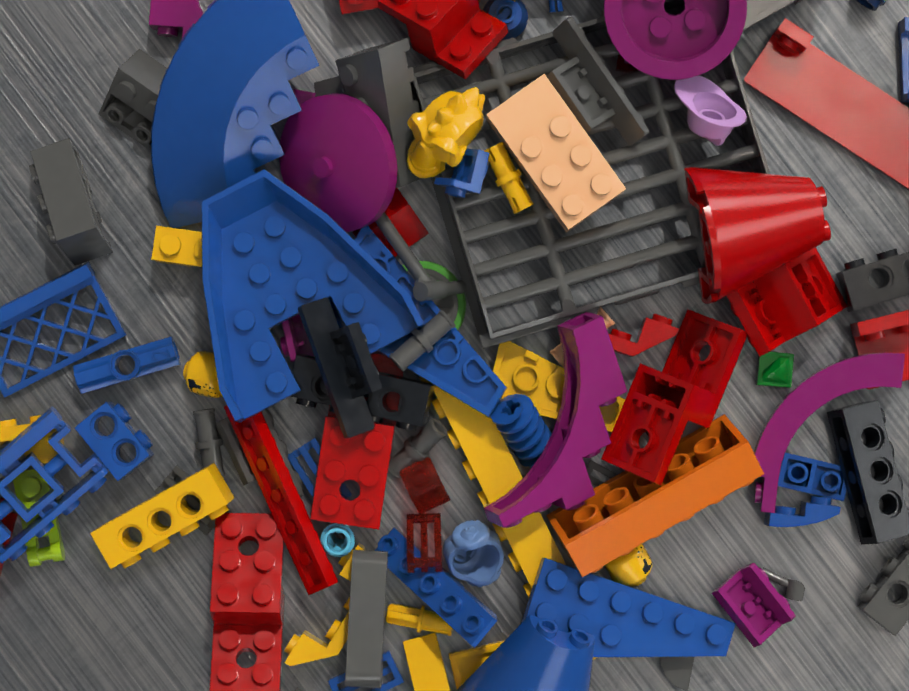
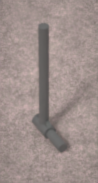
(425, 286)

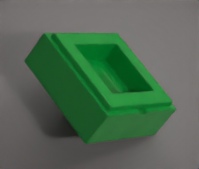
(775, 369)

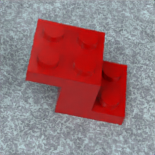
(448, 31)
(787, 302)

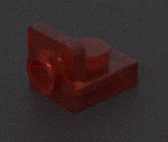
(424, 485)

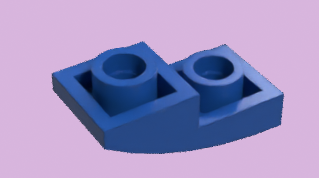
(812, 477)
(810, 512)

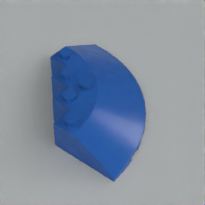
(222, 101)

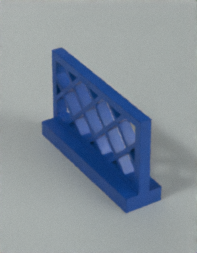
(40, 299)

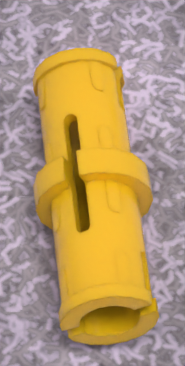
(508, 178)

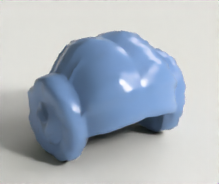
(474, 553)

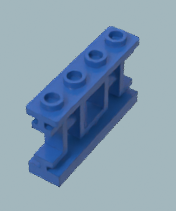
(47, 506)

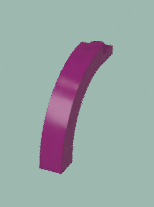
(806, 398)

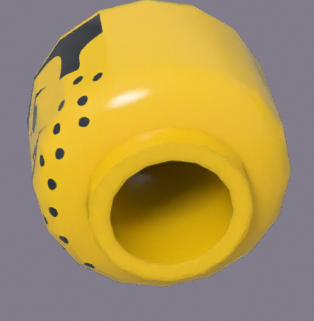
(202, 375)
(630, 568)

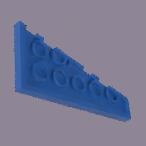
(452, 362)
(624, 618)

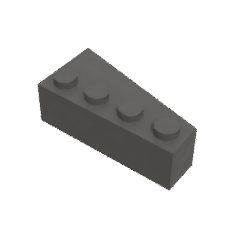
(382, 82)

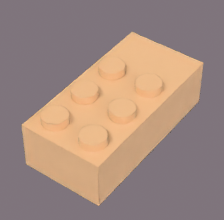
(555, 153)

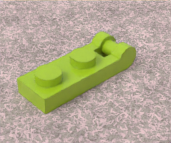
(29, 489)

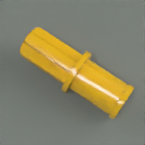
(417, 618)

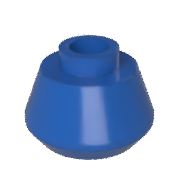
(517, 10)

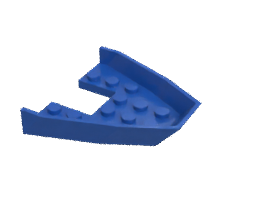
(266, 258)

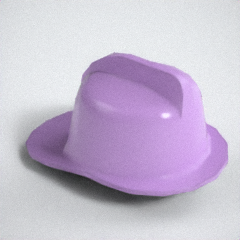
(710, 110)

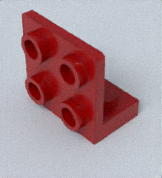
(884, 335)

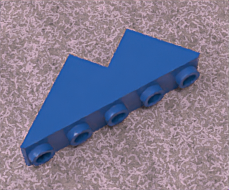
(439, 591)

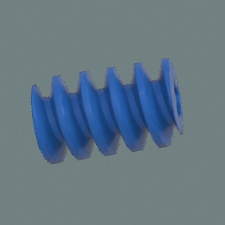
(521, 427)

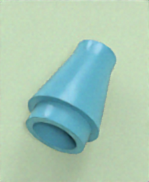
(334, 546)

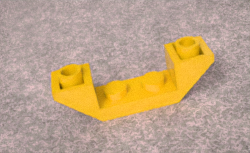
(311, 648)

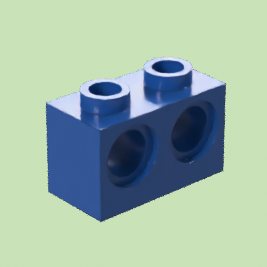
(108, 447)

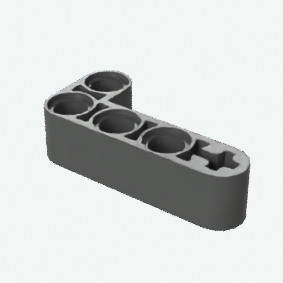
(366, 619)

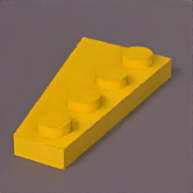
(540, 381)

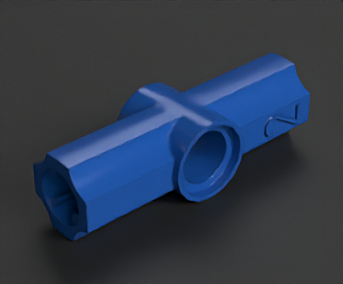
(106, 372)

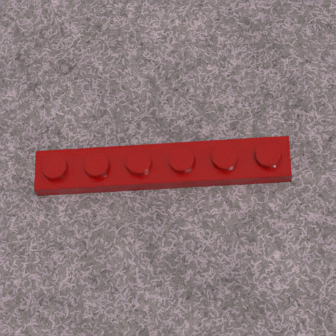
(284, 502)

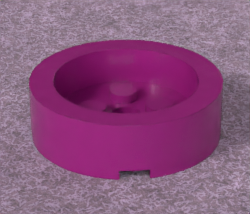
(675, 44)

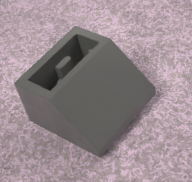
(134, 96)

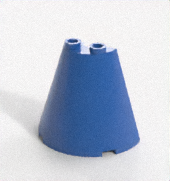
(537, 660)

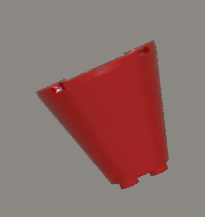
(752, 224)

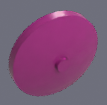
(340, 159)

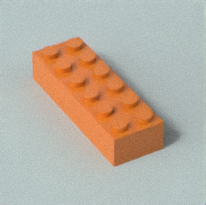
(633, 509)

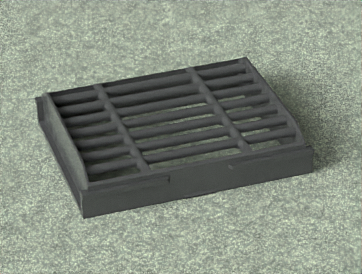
(542, 215)

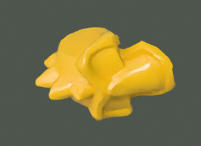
(444, 131)

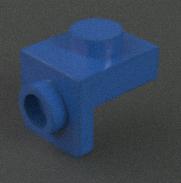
(467, 175)

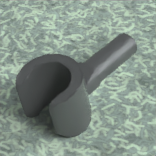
(794, 588)

